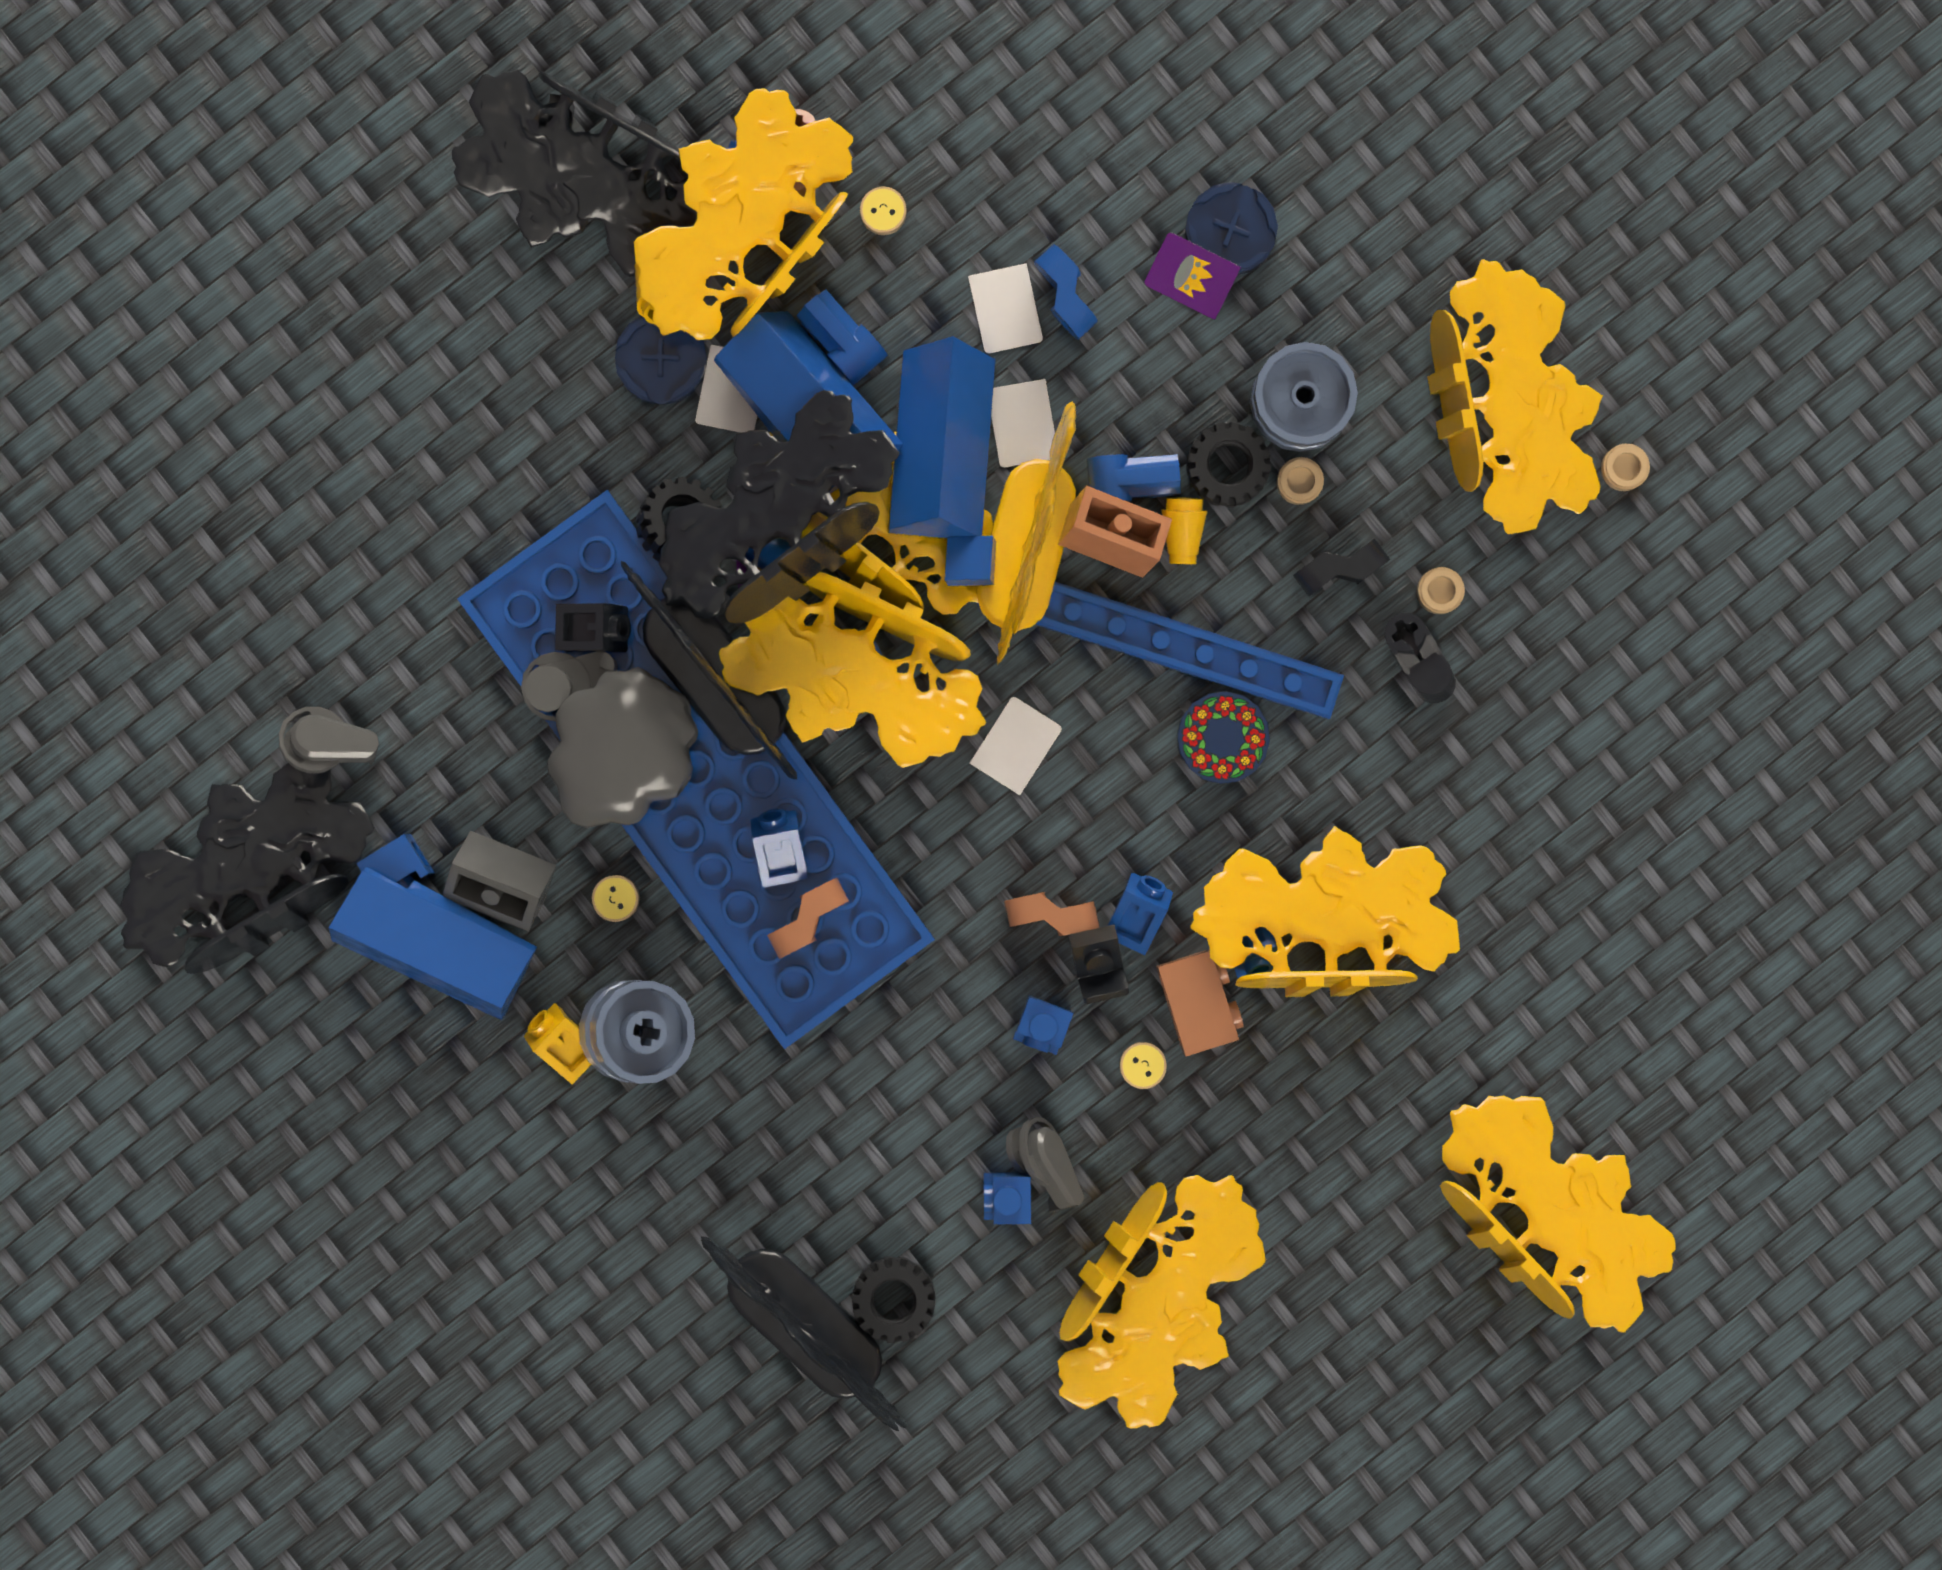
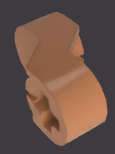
(1065, 920)
(803, 930)

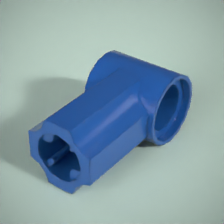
(847, 344)
(1135, 477)

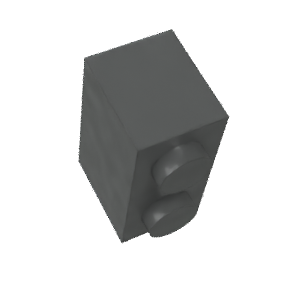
(499, 880)

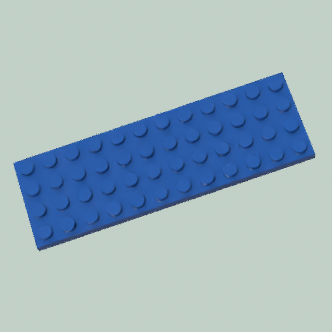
(704, 835)

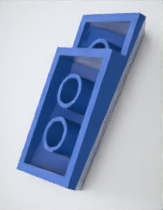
(782, 369)
(944, 440)
(433, 941)

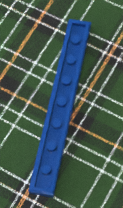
(1192, 650)

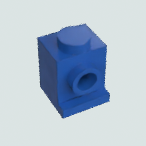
(399, 861)
(1043, 1025)
(1007, 1198)

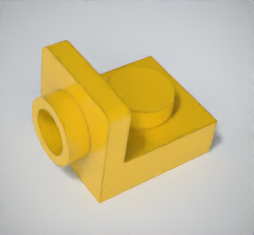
(557, 1042)

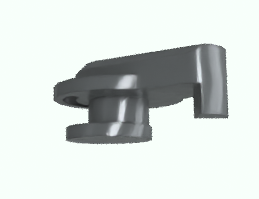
(561, 676)
(324, 741)
(1046, 1161)

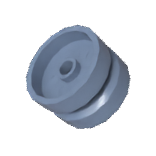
(1330, 394)
(663, 1036)

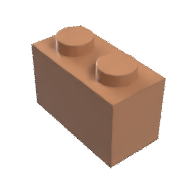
(1115, 531)
(1199, 1002)

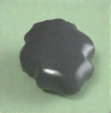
(621, 748)

